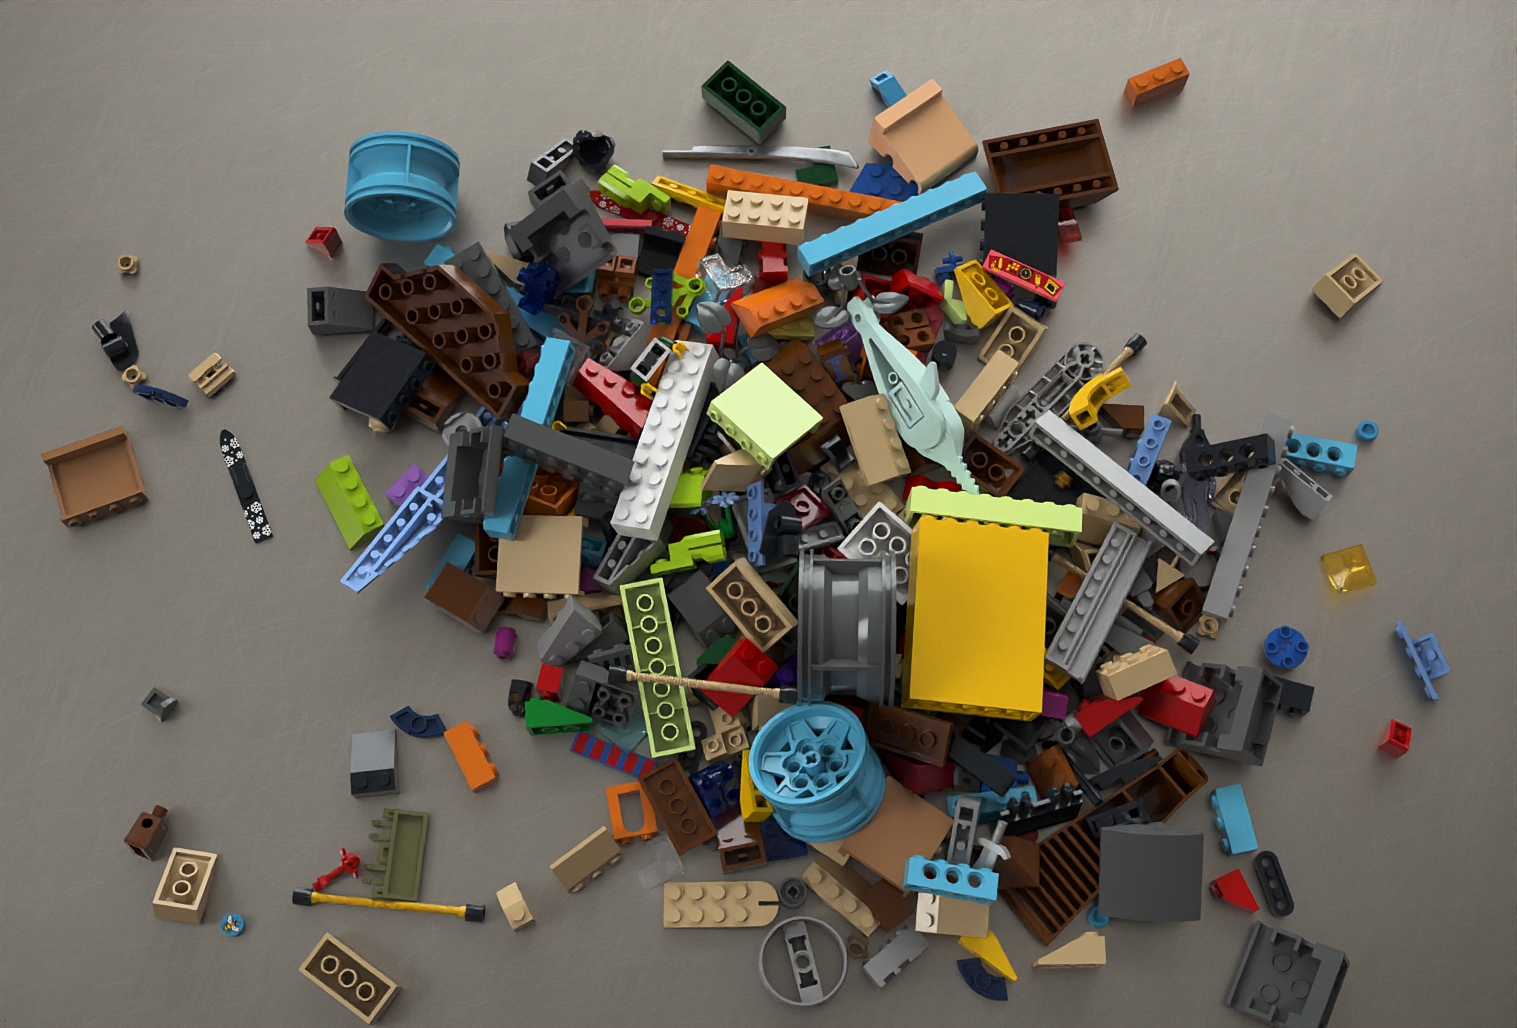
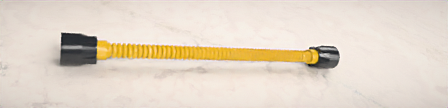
(307, 896)

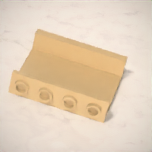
(542, 557)

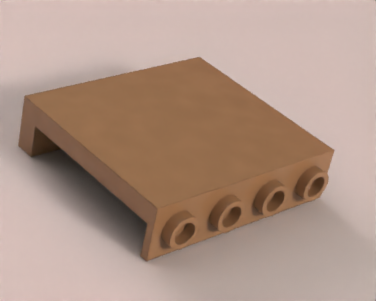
(95, 476)
(898, 830)

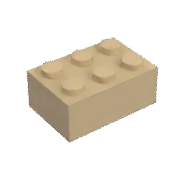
(1135, 672)

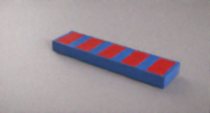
(611, 756)

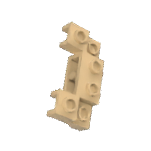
(730, 735)

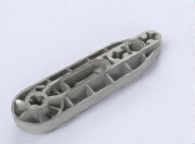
(1070, 374)

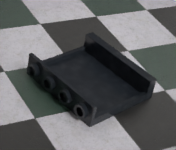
(1022, 229)
(383, 379)
(1039, 484)

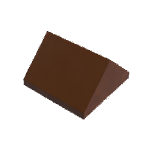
(887, 904)

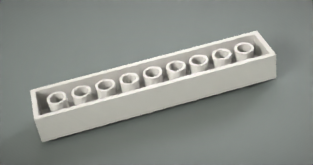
(665, 442)

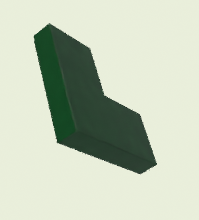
(820, 174)

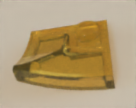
(1349, 569)

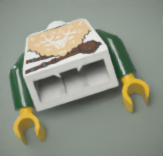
(650, 361)

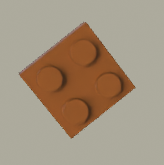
(1050, 770)

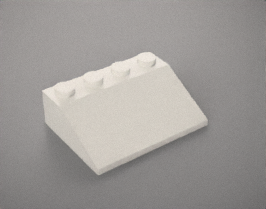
(879, 532)

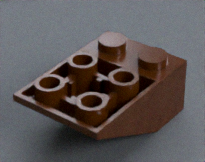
(435, 399)
(738, 841)

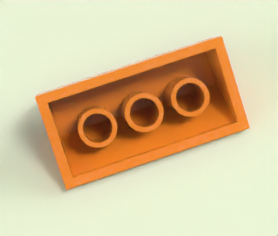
(777, 306)

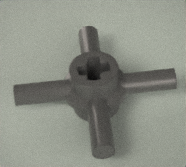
(1095, 431)

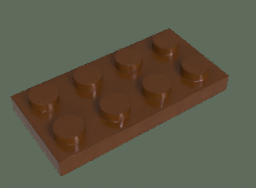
(908, 733)
(677, 806)

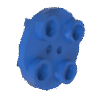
(1278, 640)

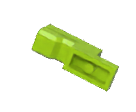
(632, 194)
(690, 550)

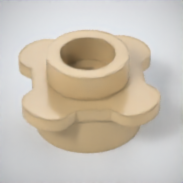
(123, 261)
(130, 372)
(1214, 624)
(857, 952)

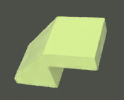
(953, 308)

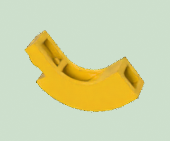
(1093, 394)

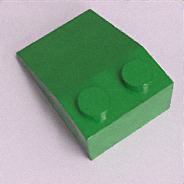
(550, 718)

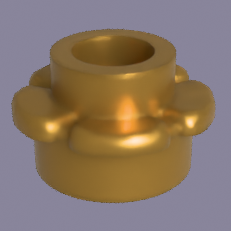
(1063, 480)

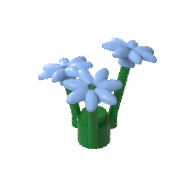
(725, 525)

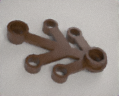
(582, 327)

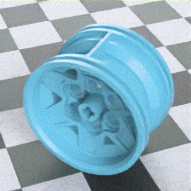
(402, 186)
(824, 787)

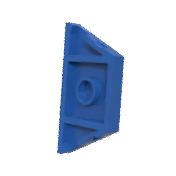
(883, 182)

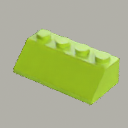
(688, 489)
(349, 502)

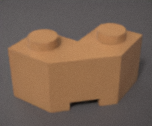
(577, 406)

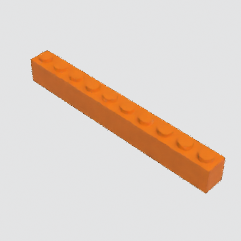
(821, 199)
(697, 245)

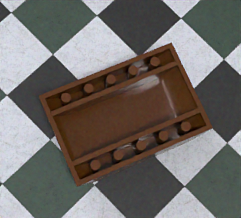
(1054, 161)
(807, 378)

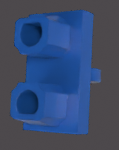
(945, 271)

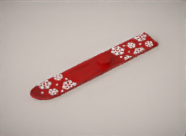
(658, 219)

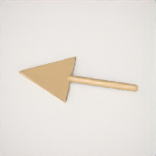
(1167, 573)

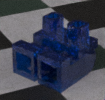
(540, 285)
(716, 787)
(776, 846)

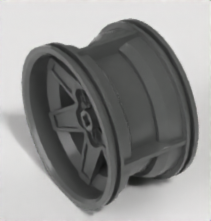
(846, 628)

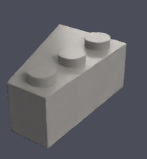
(626, 561)
(568, 634)
(894, 956)

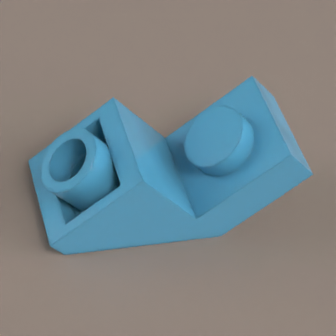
(888, 87)

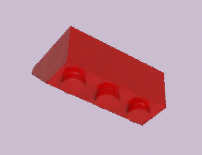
(1178, 705)

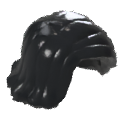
(593, 150)

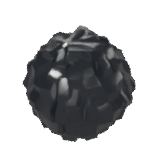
(1161, 472)

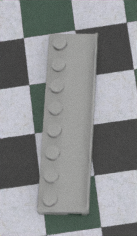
(1097, 602)

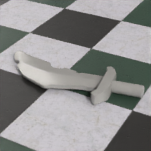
(991, 850)

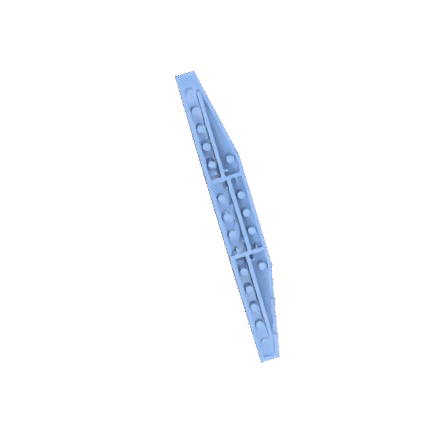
(411, 522)

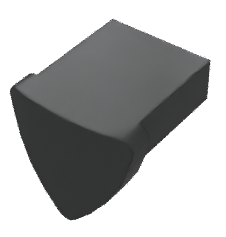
(159, 704)

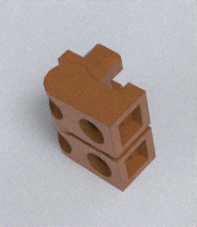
(617, 278)
(911, 330)

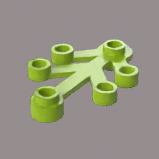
(687, 289)

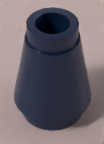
(1032, 308)

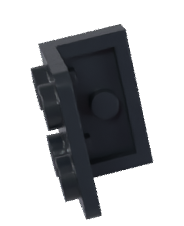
(659, 249)

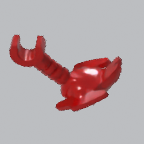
(349, 864)

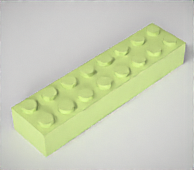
(1060, 521)
(656, 654)

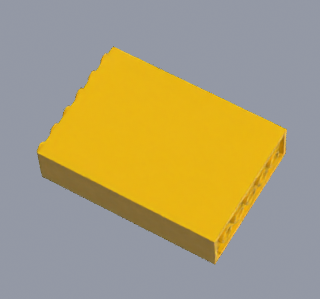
(975, 619)

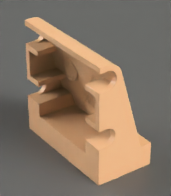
(923, 137)

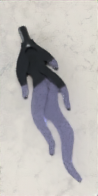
(1191, 488)

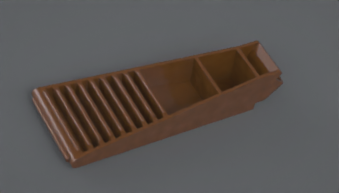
(1073, 856)

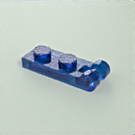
(661, 296)

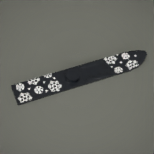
(245, 487)

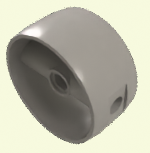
(799, 946)

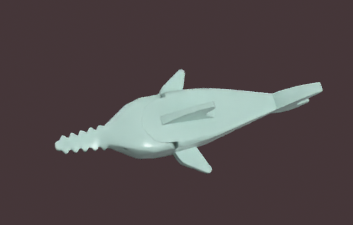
(913, 395)

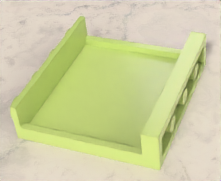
(763, 415)

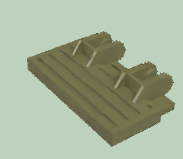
(401, 855)

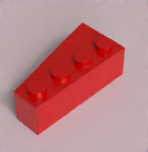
(774, 262)

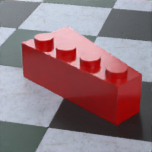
(614, 396)

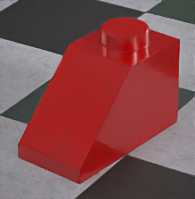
(1234, 891)

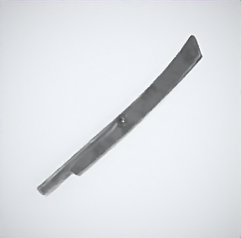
(751, 152)

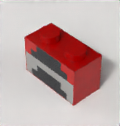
(551, 683)

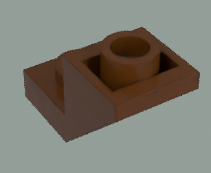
(525, 607)

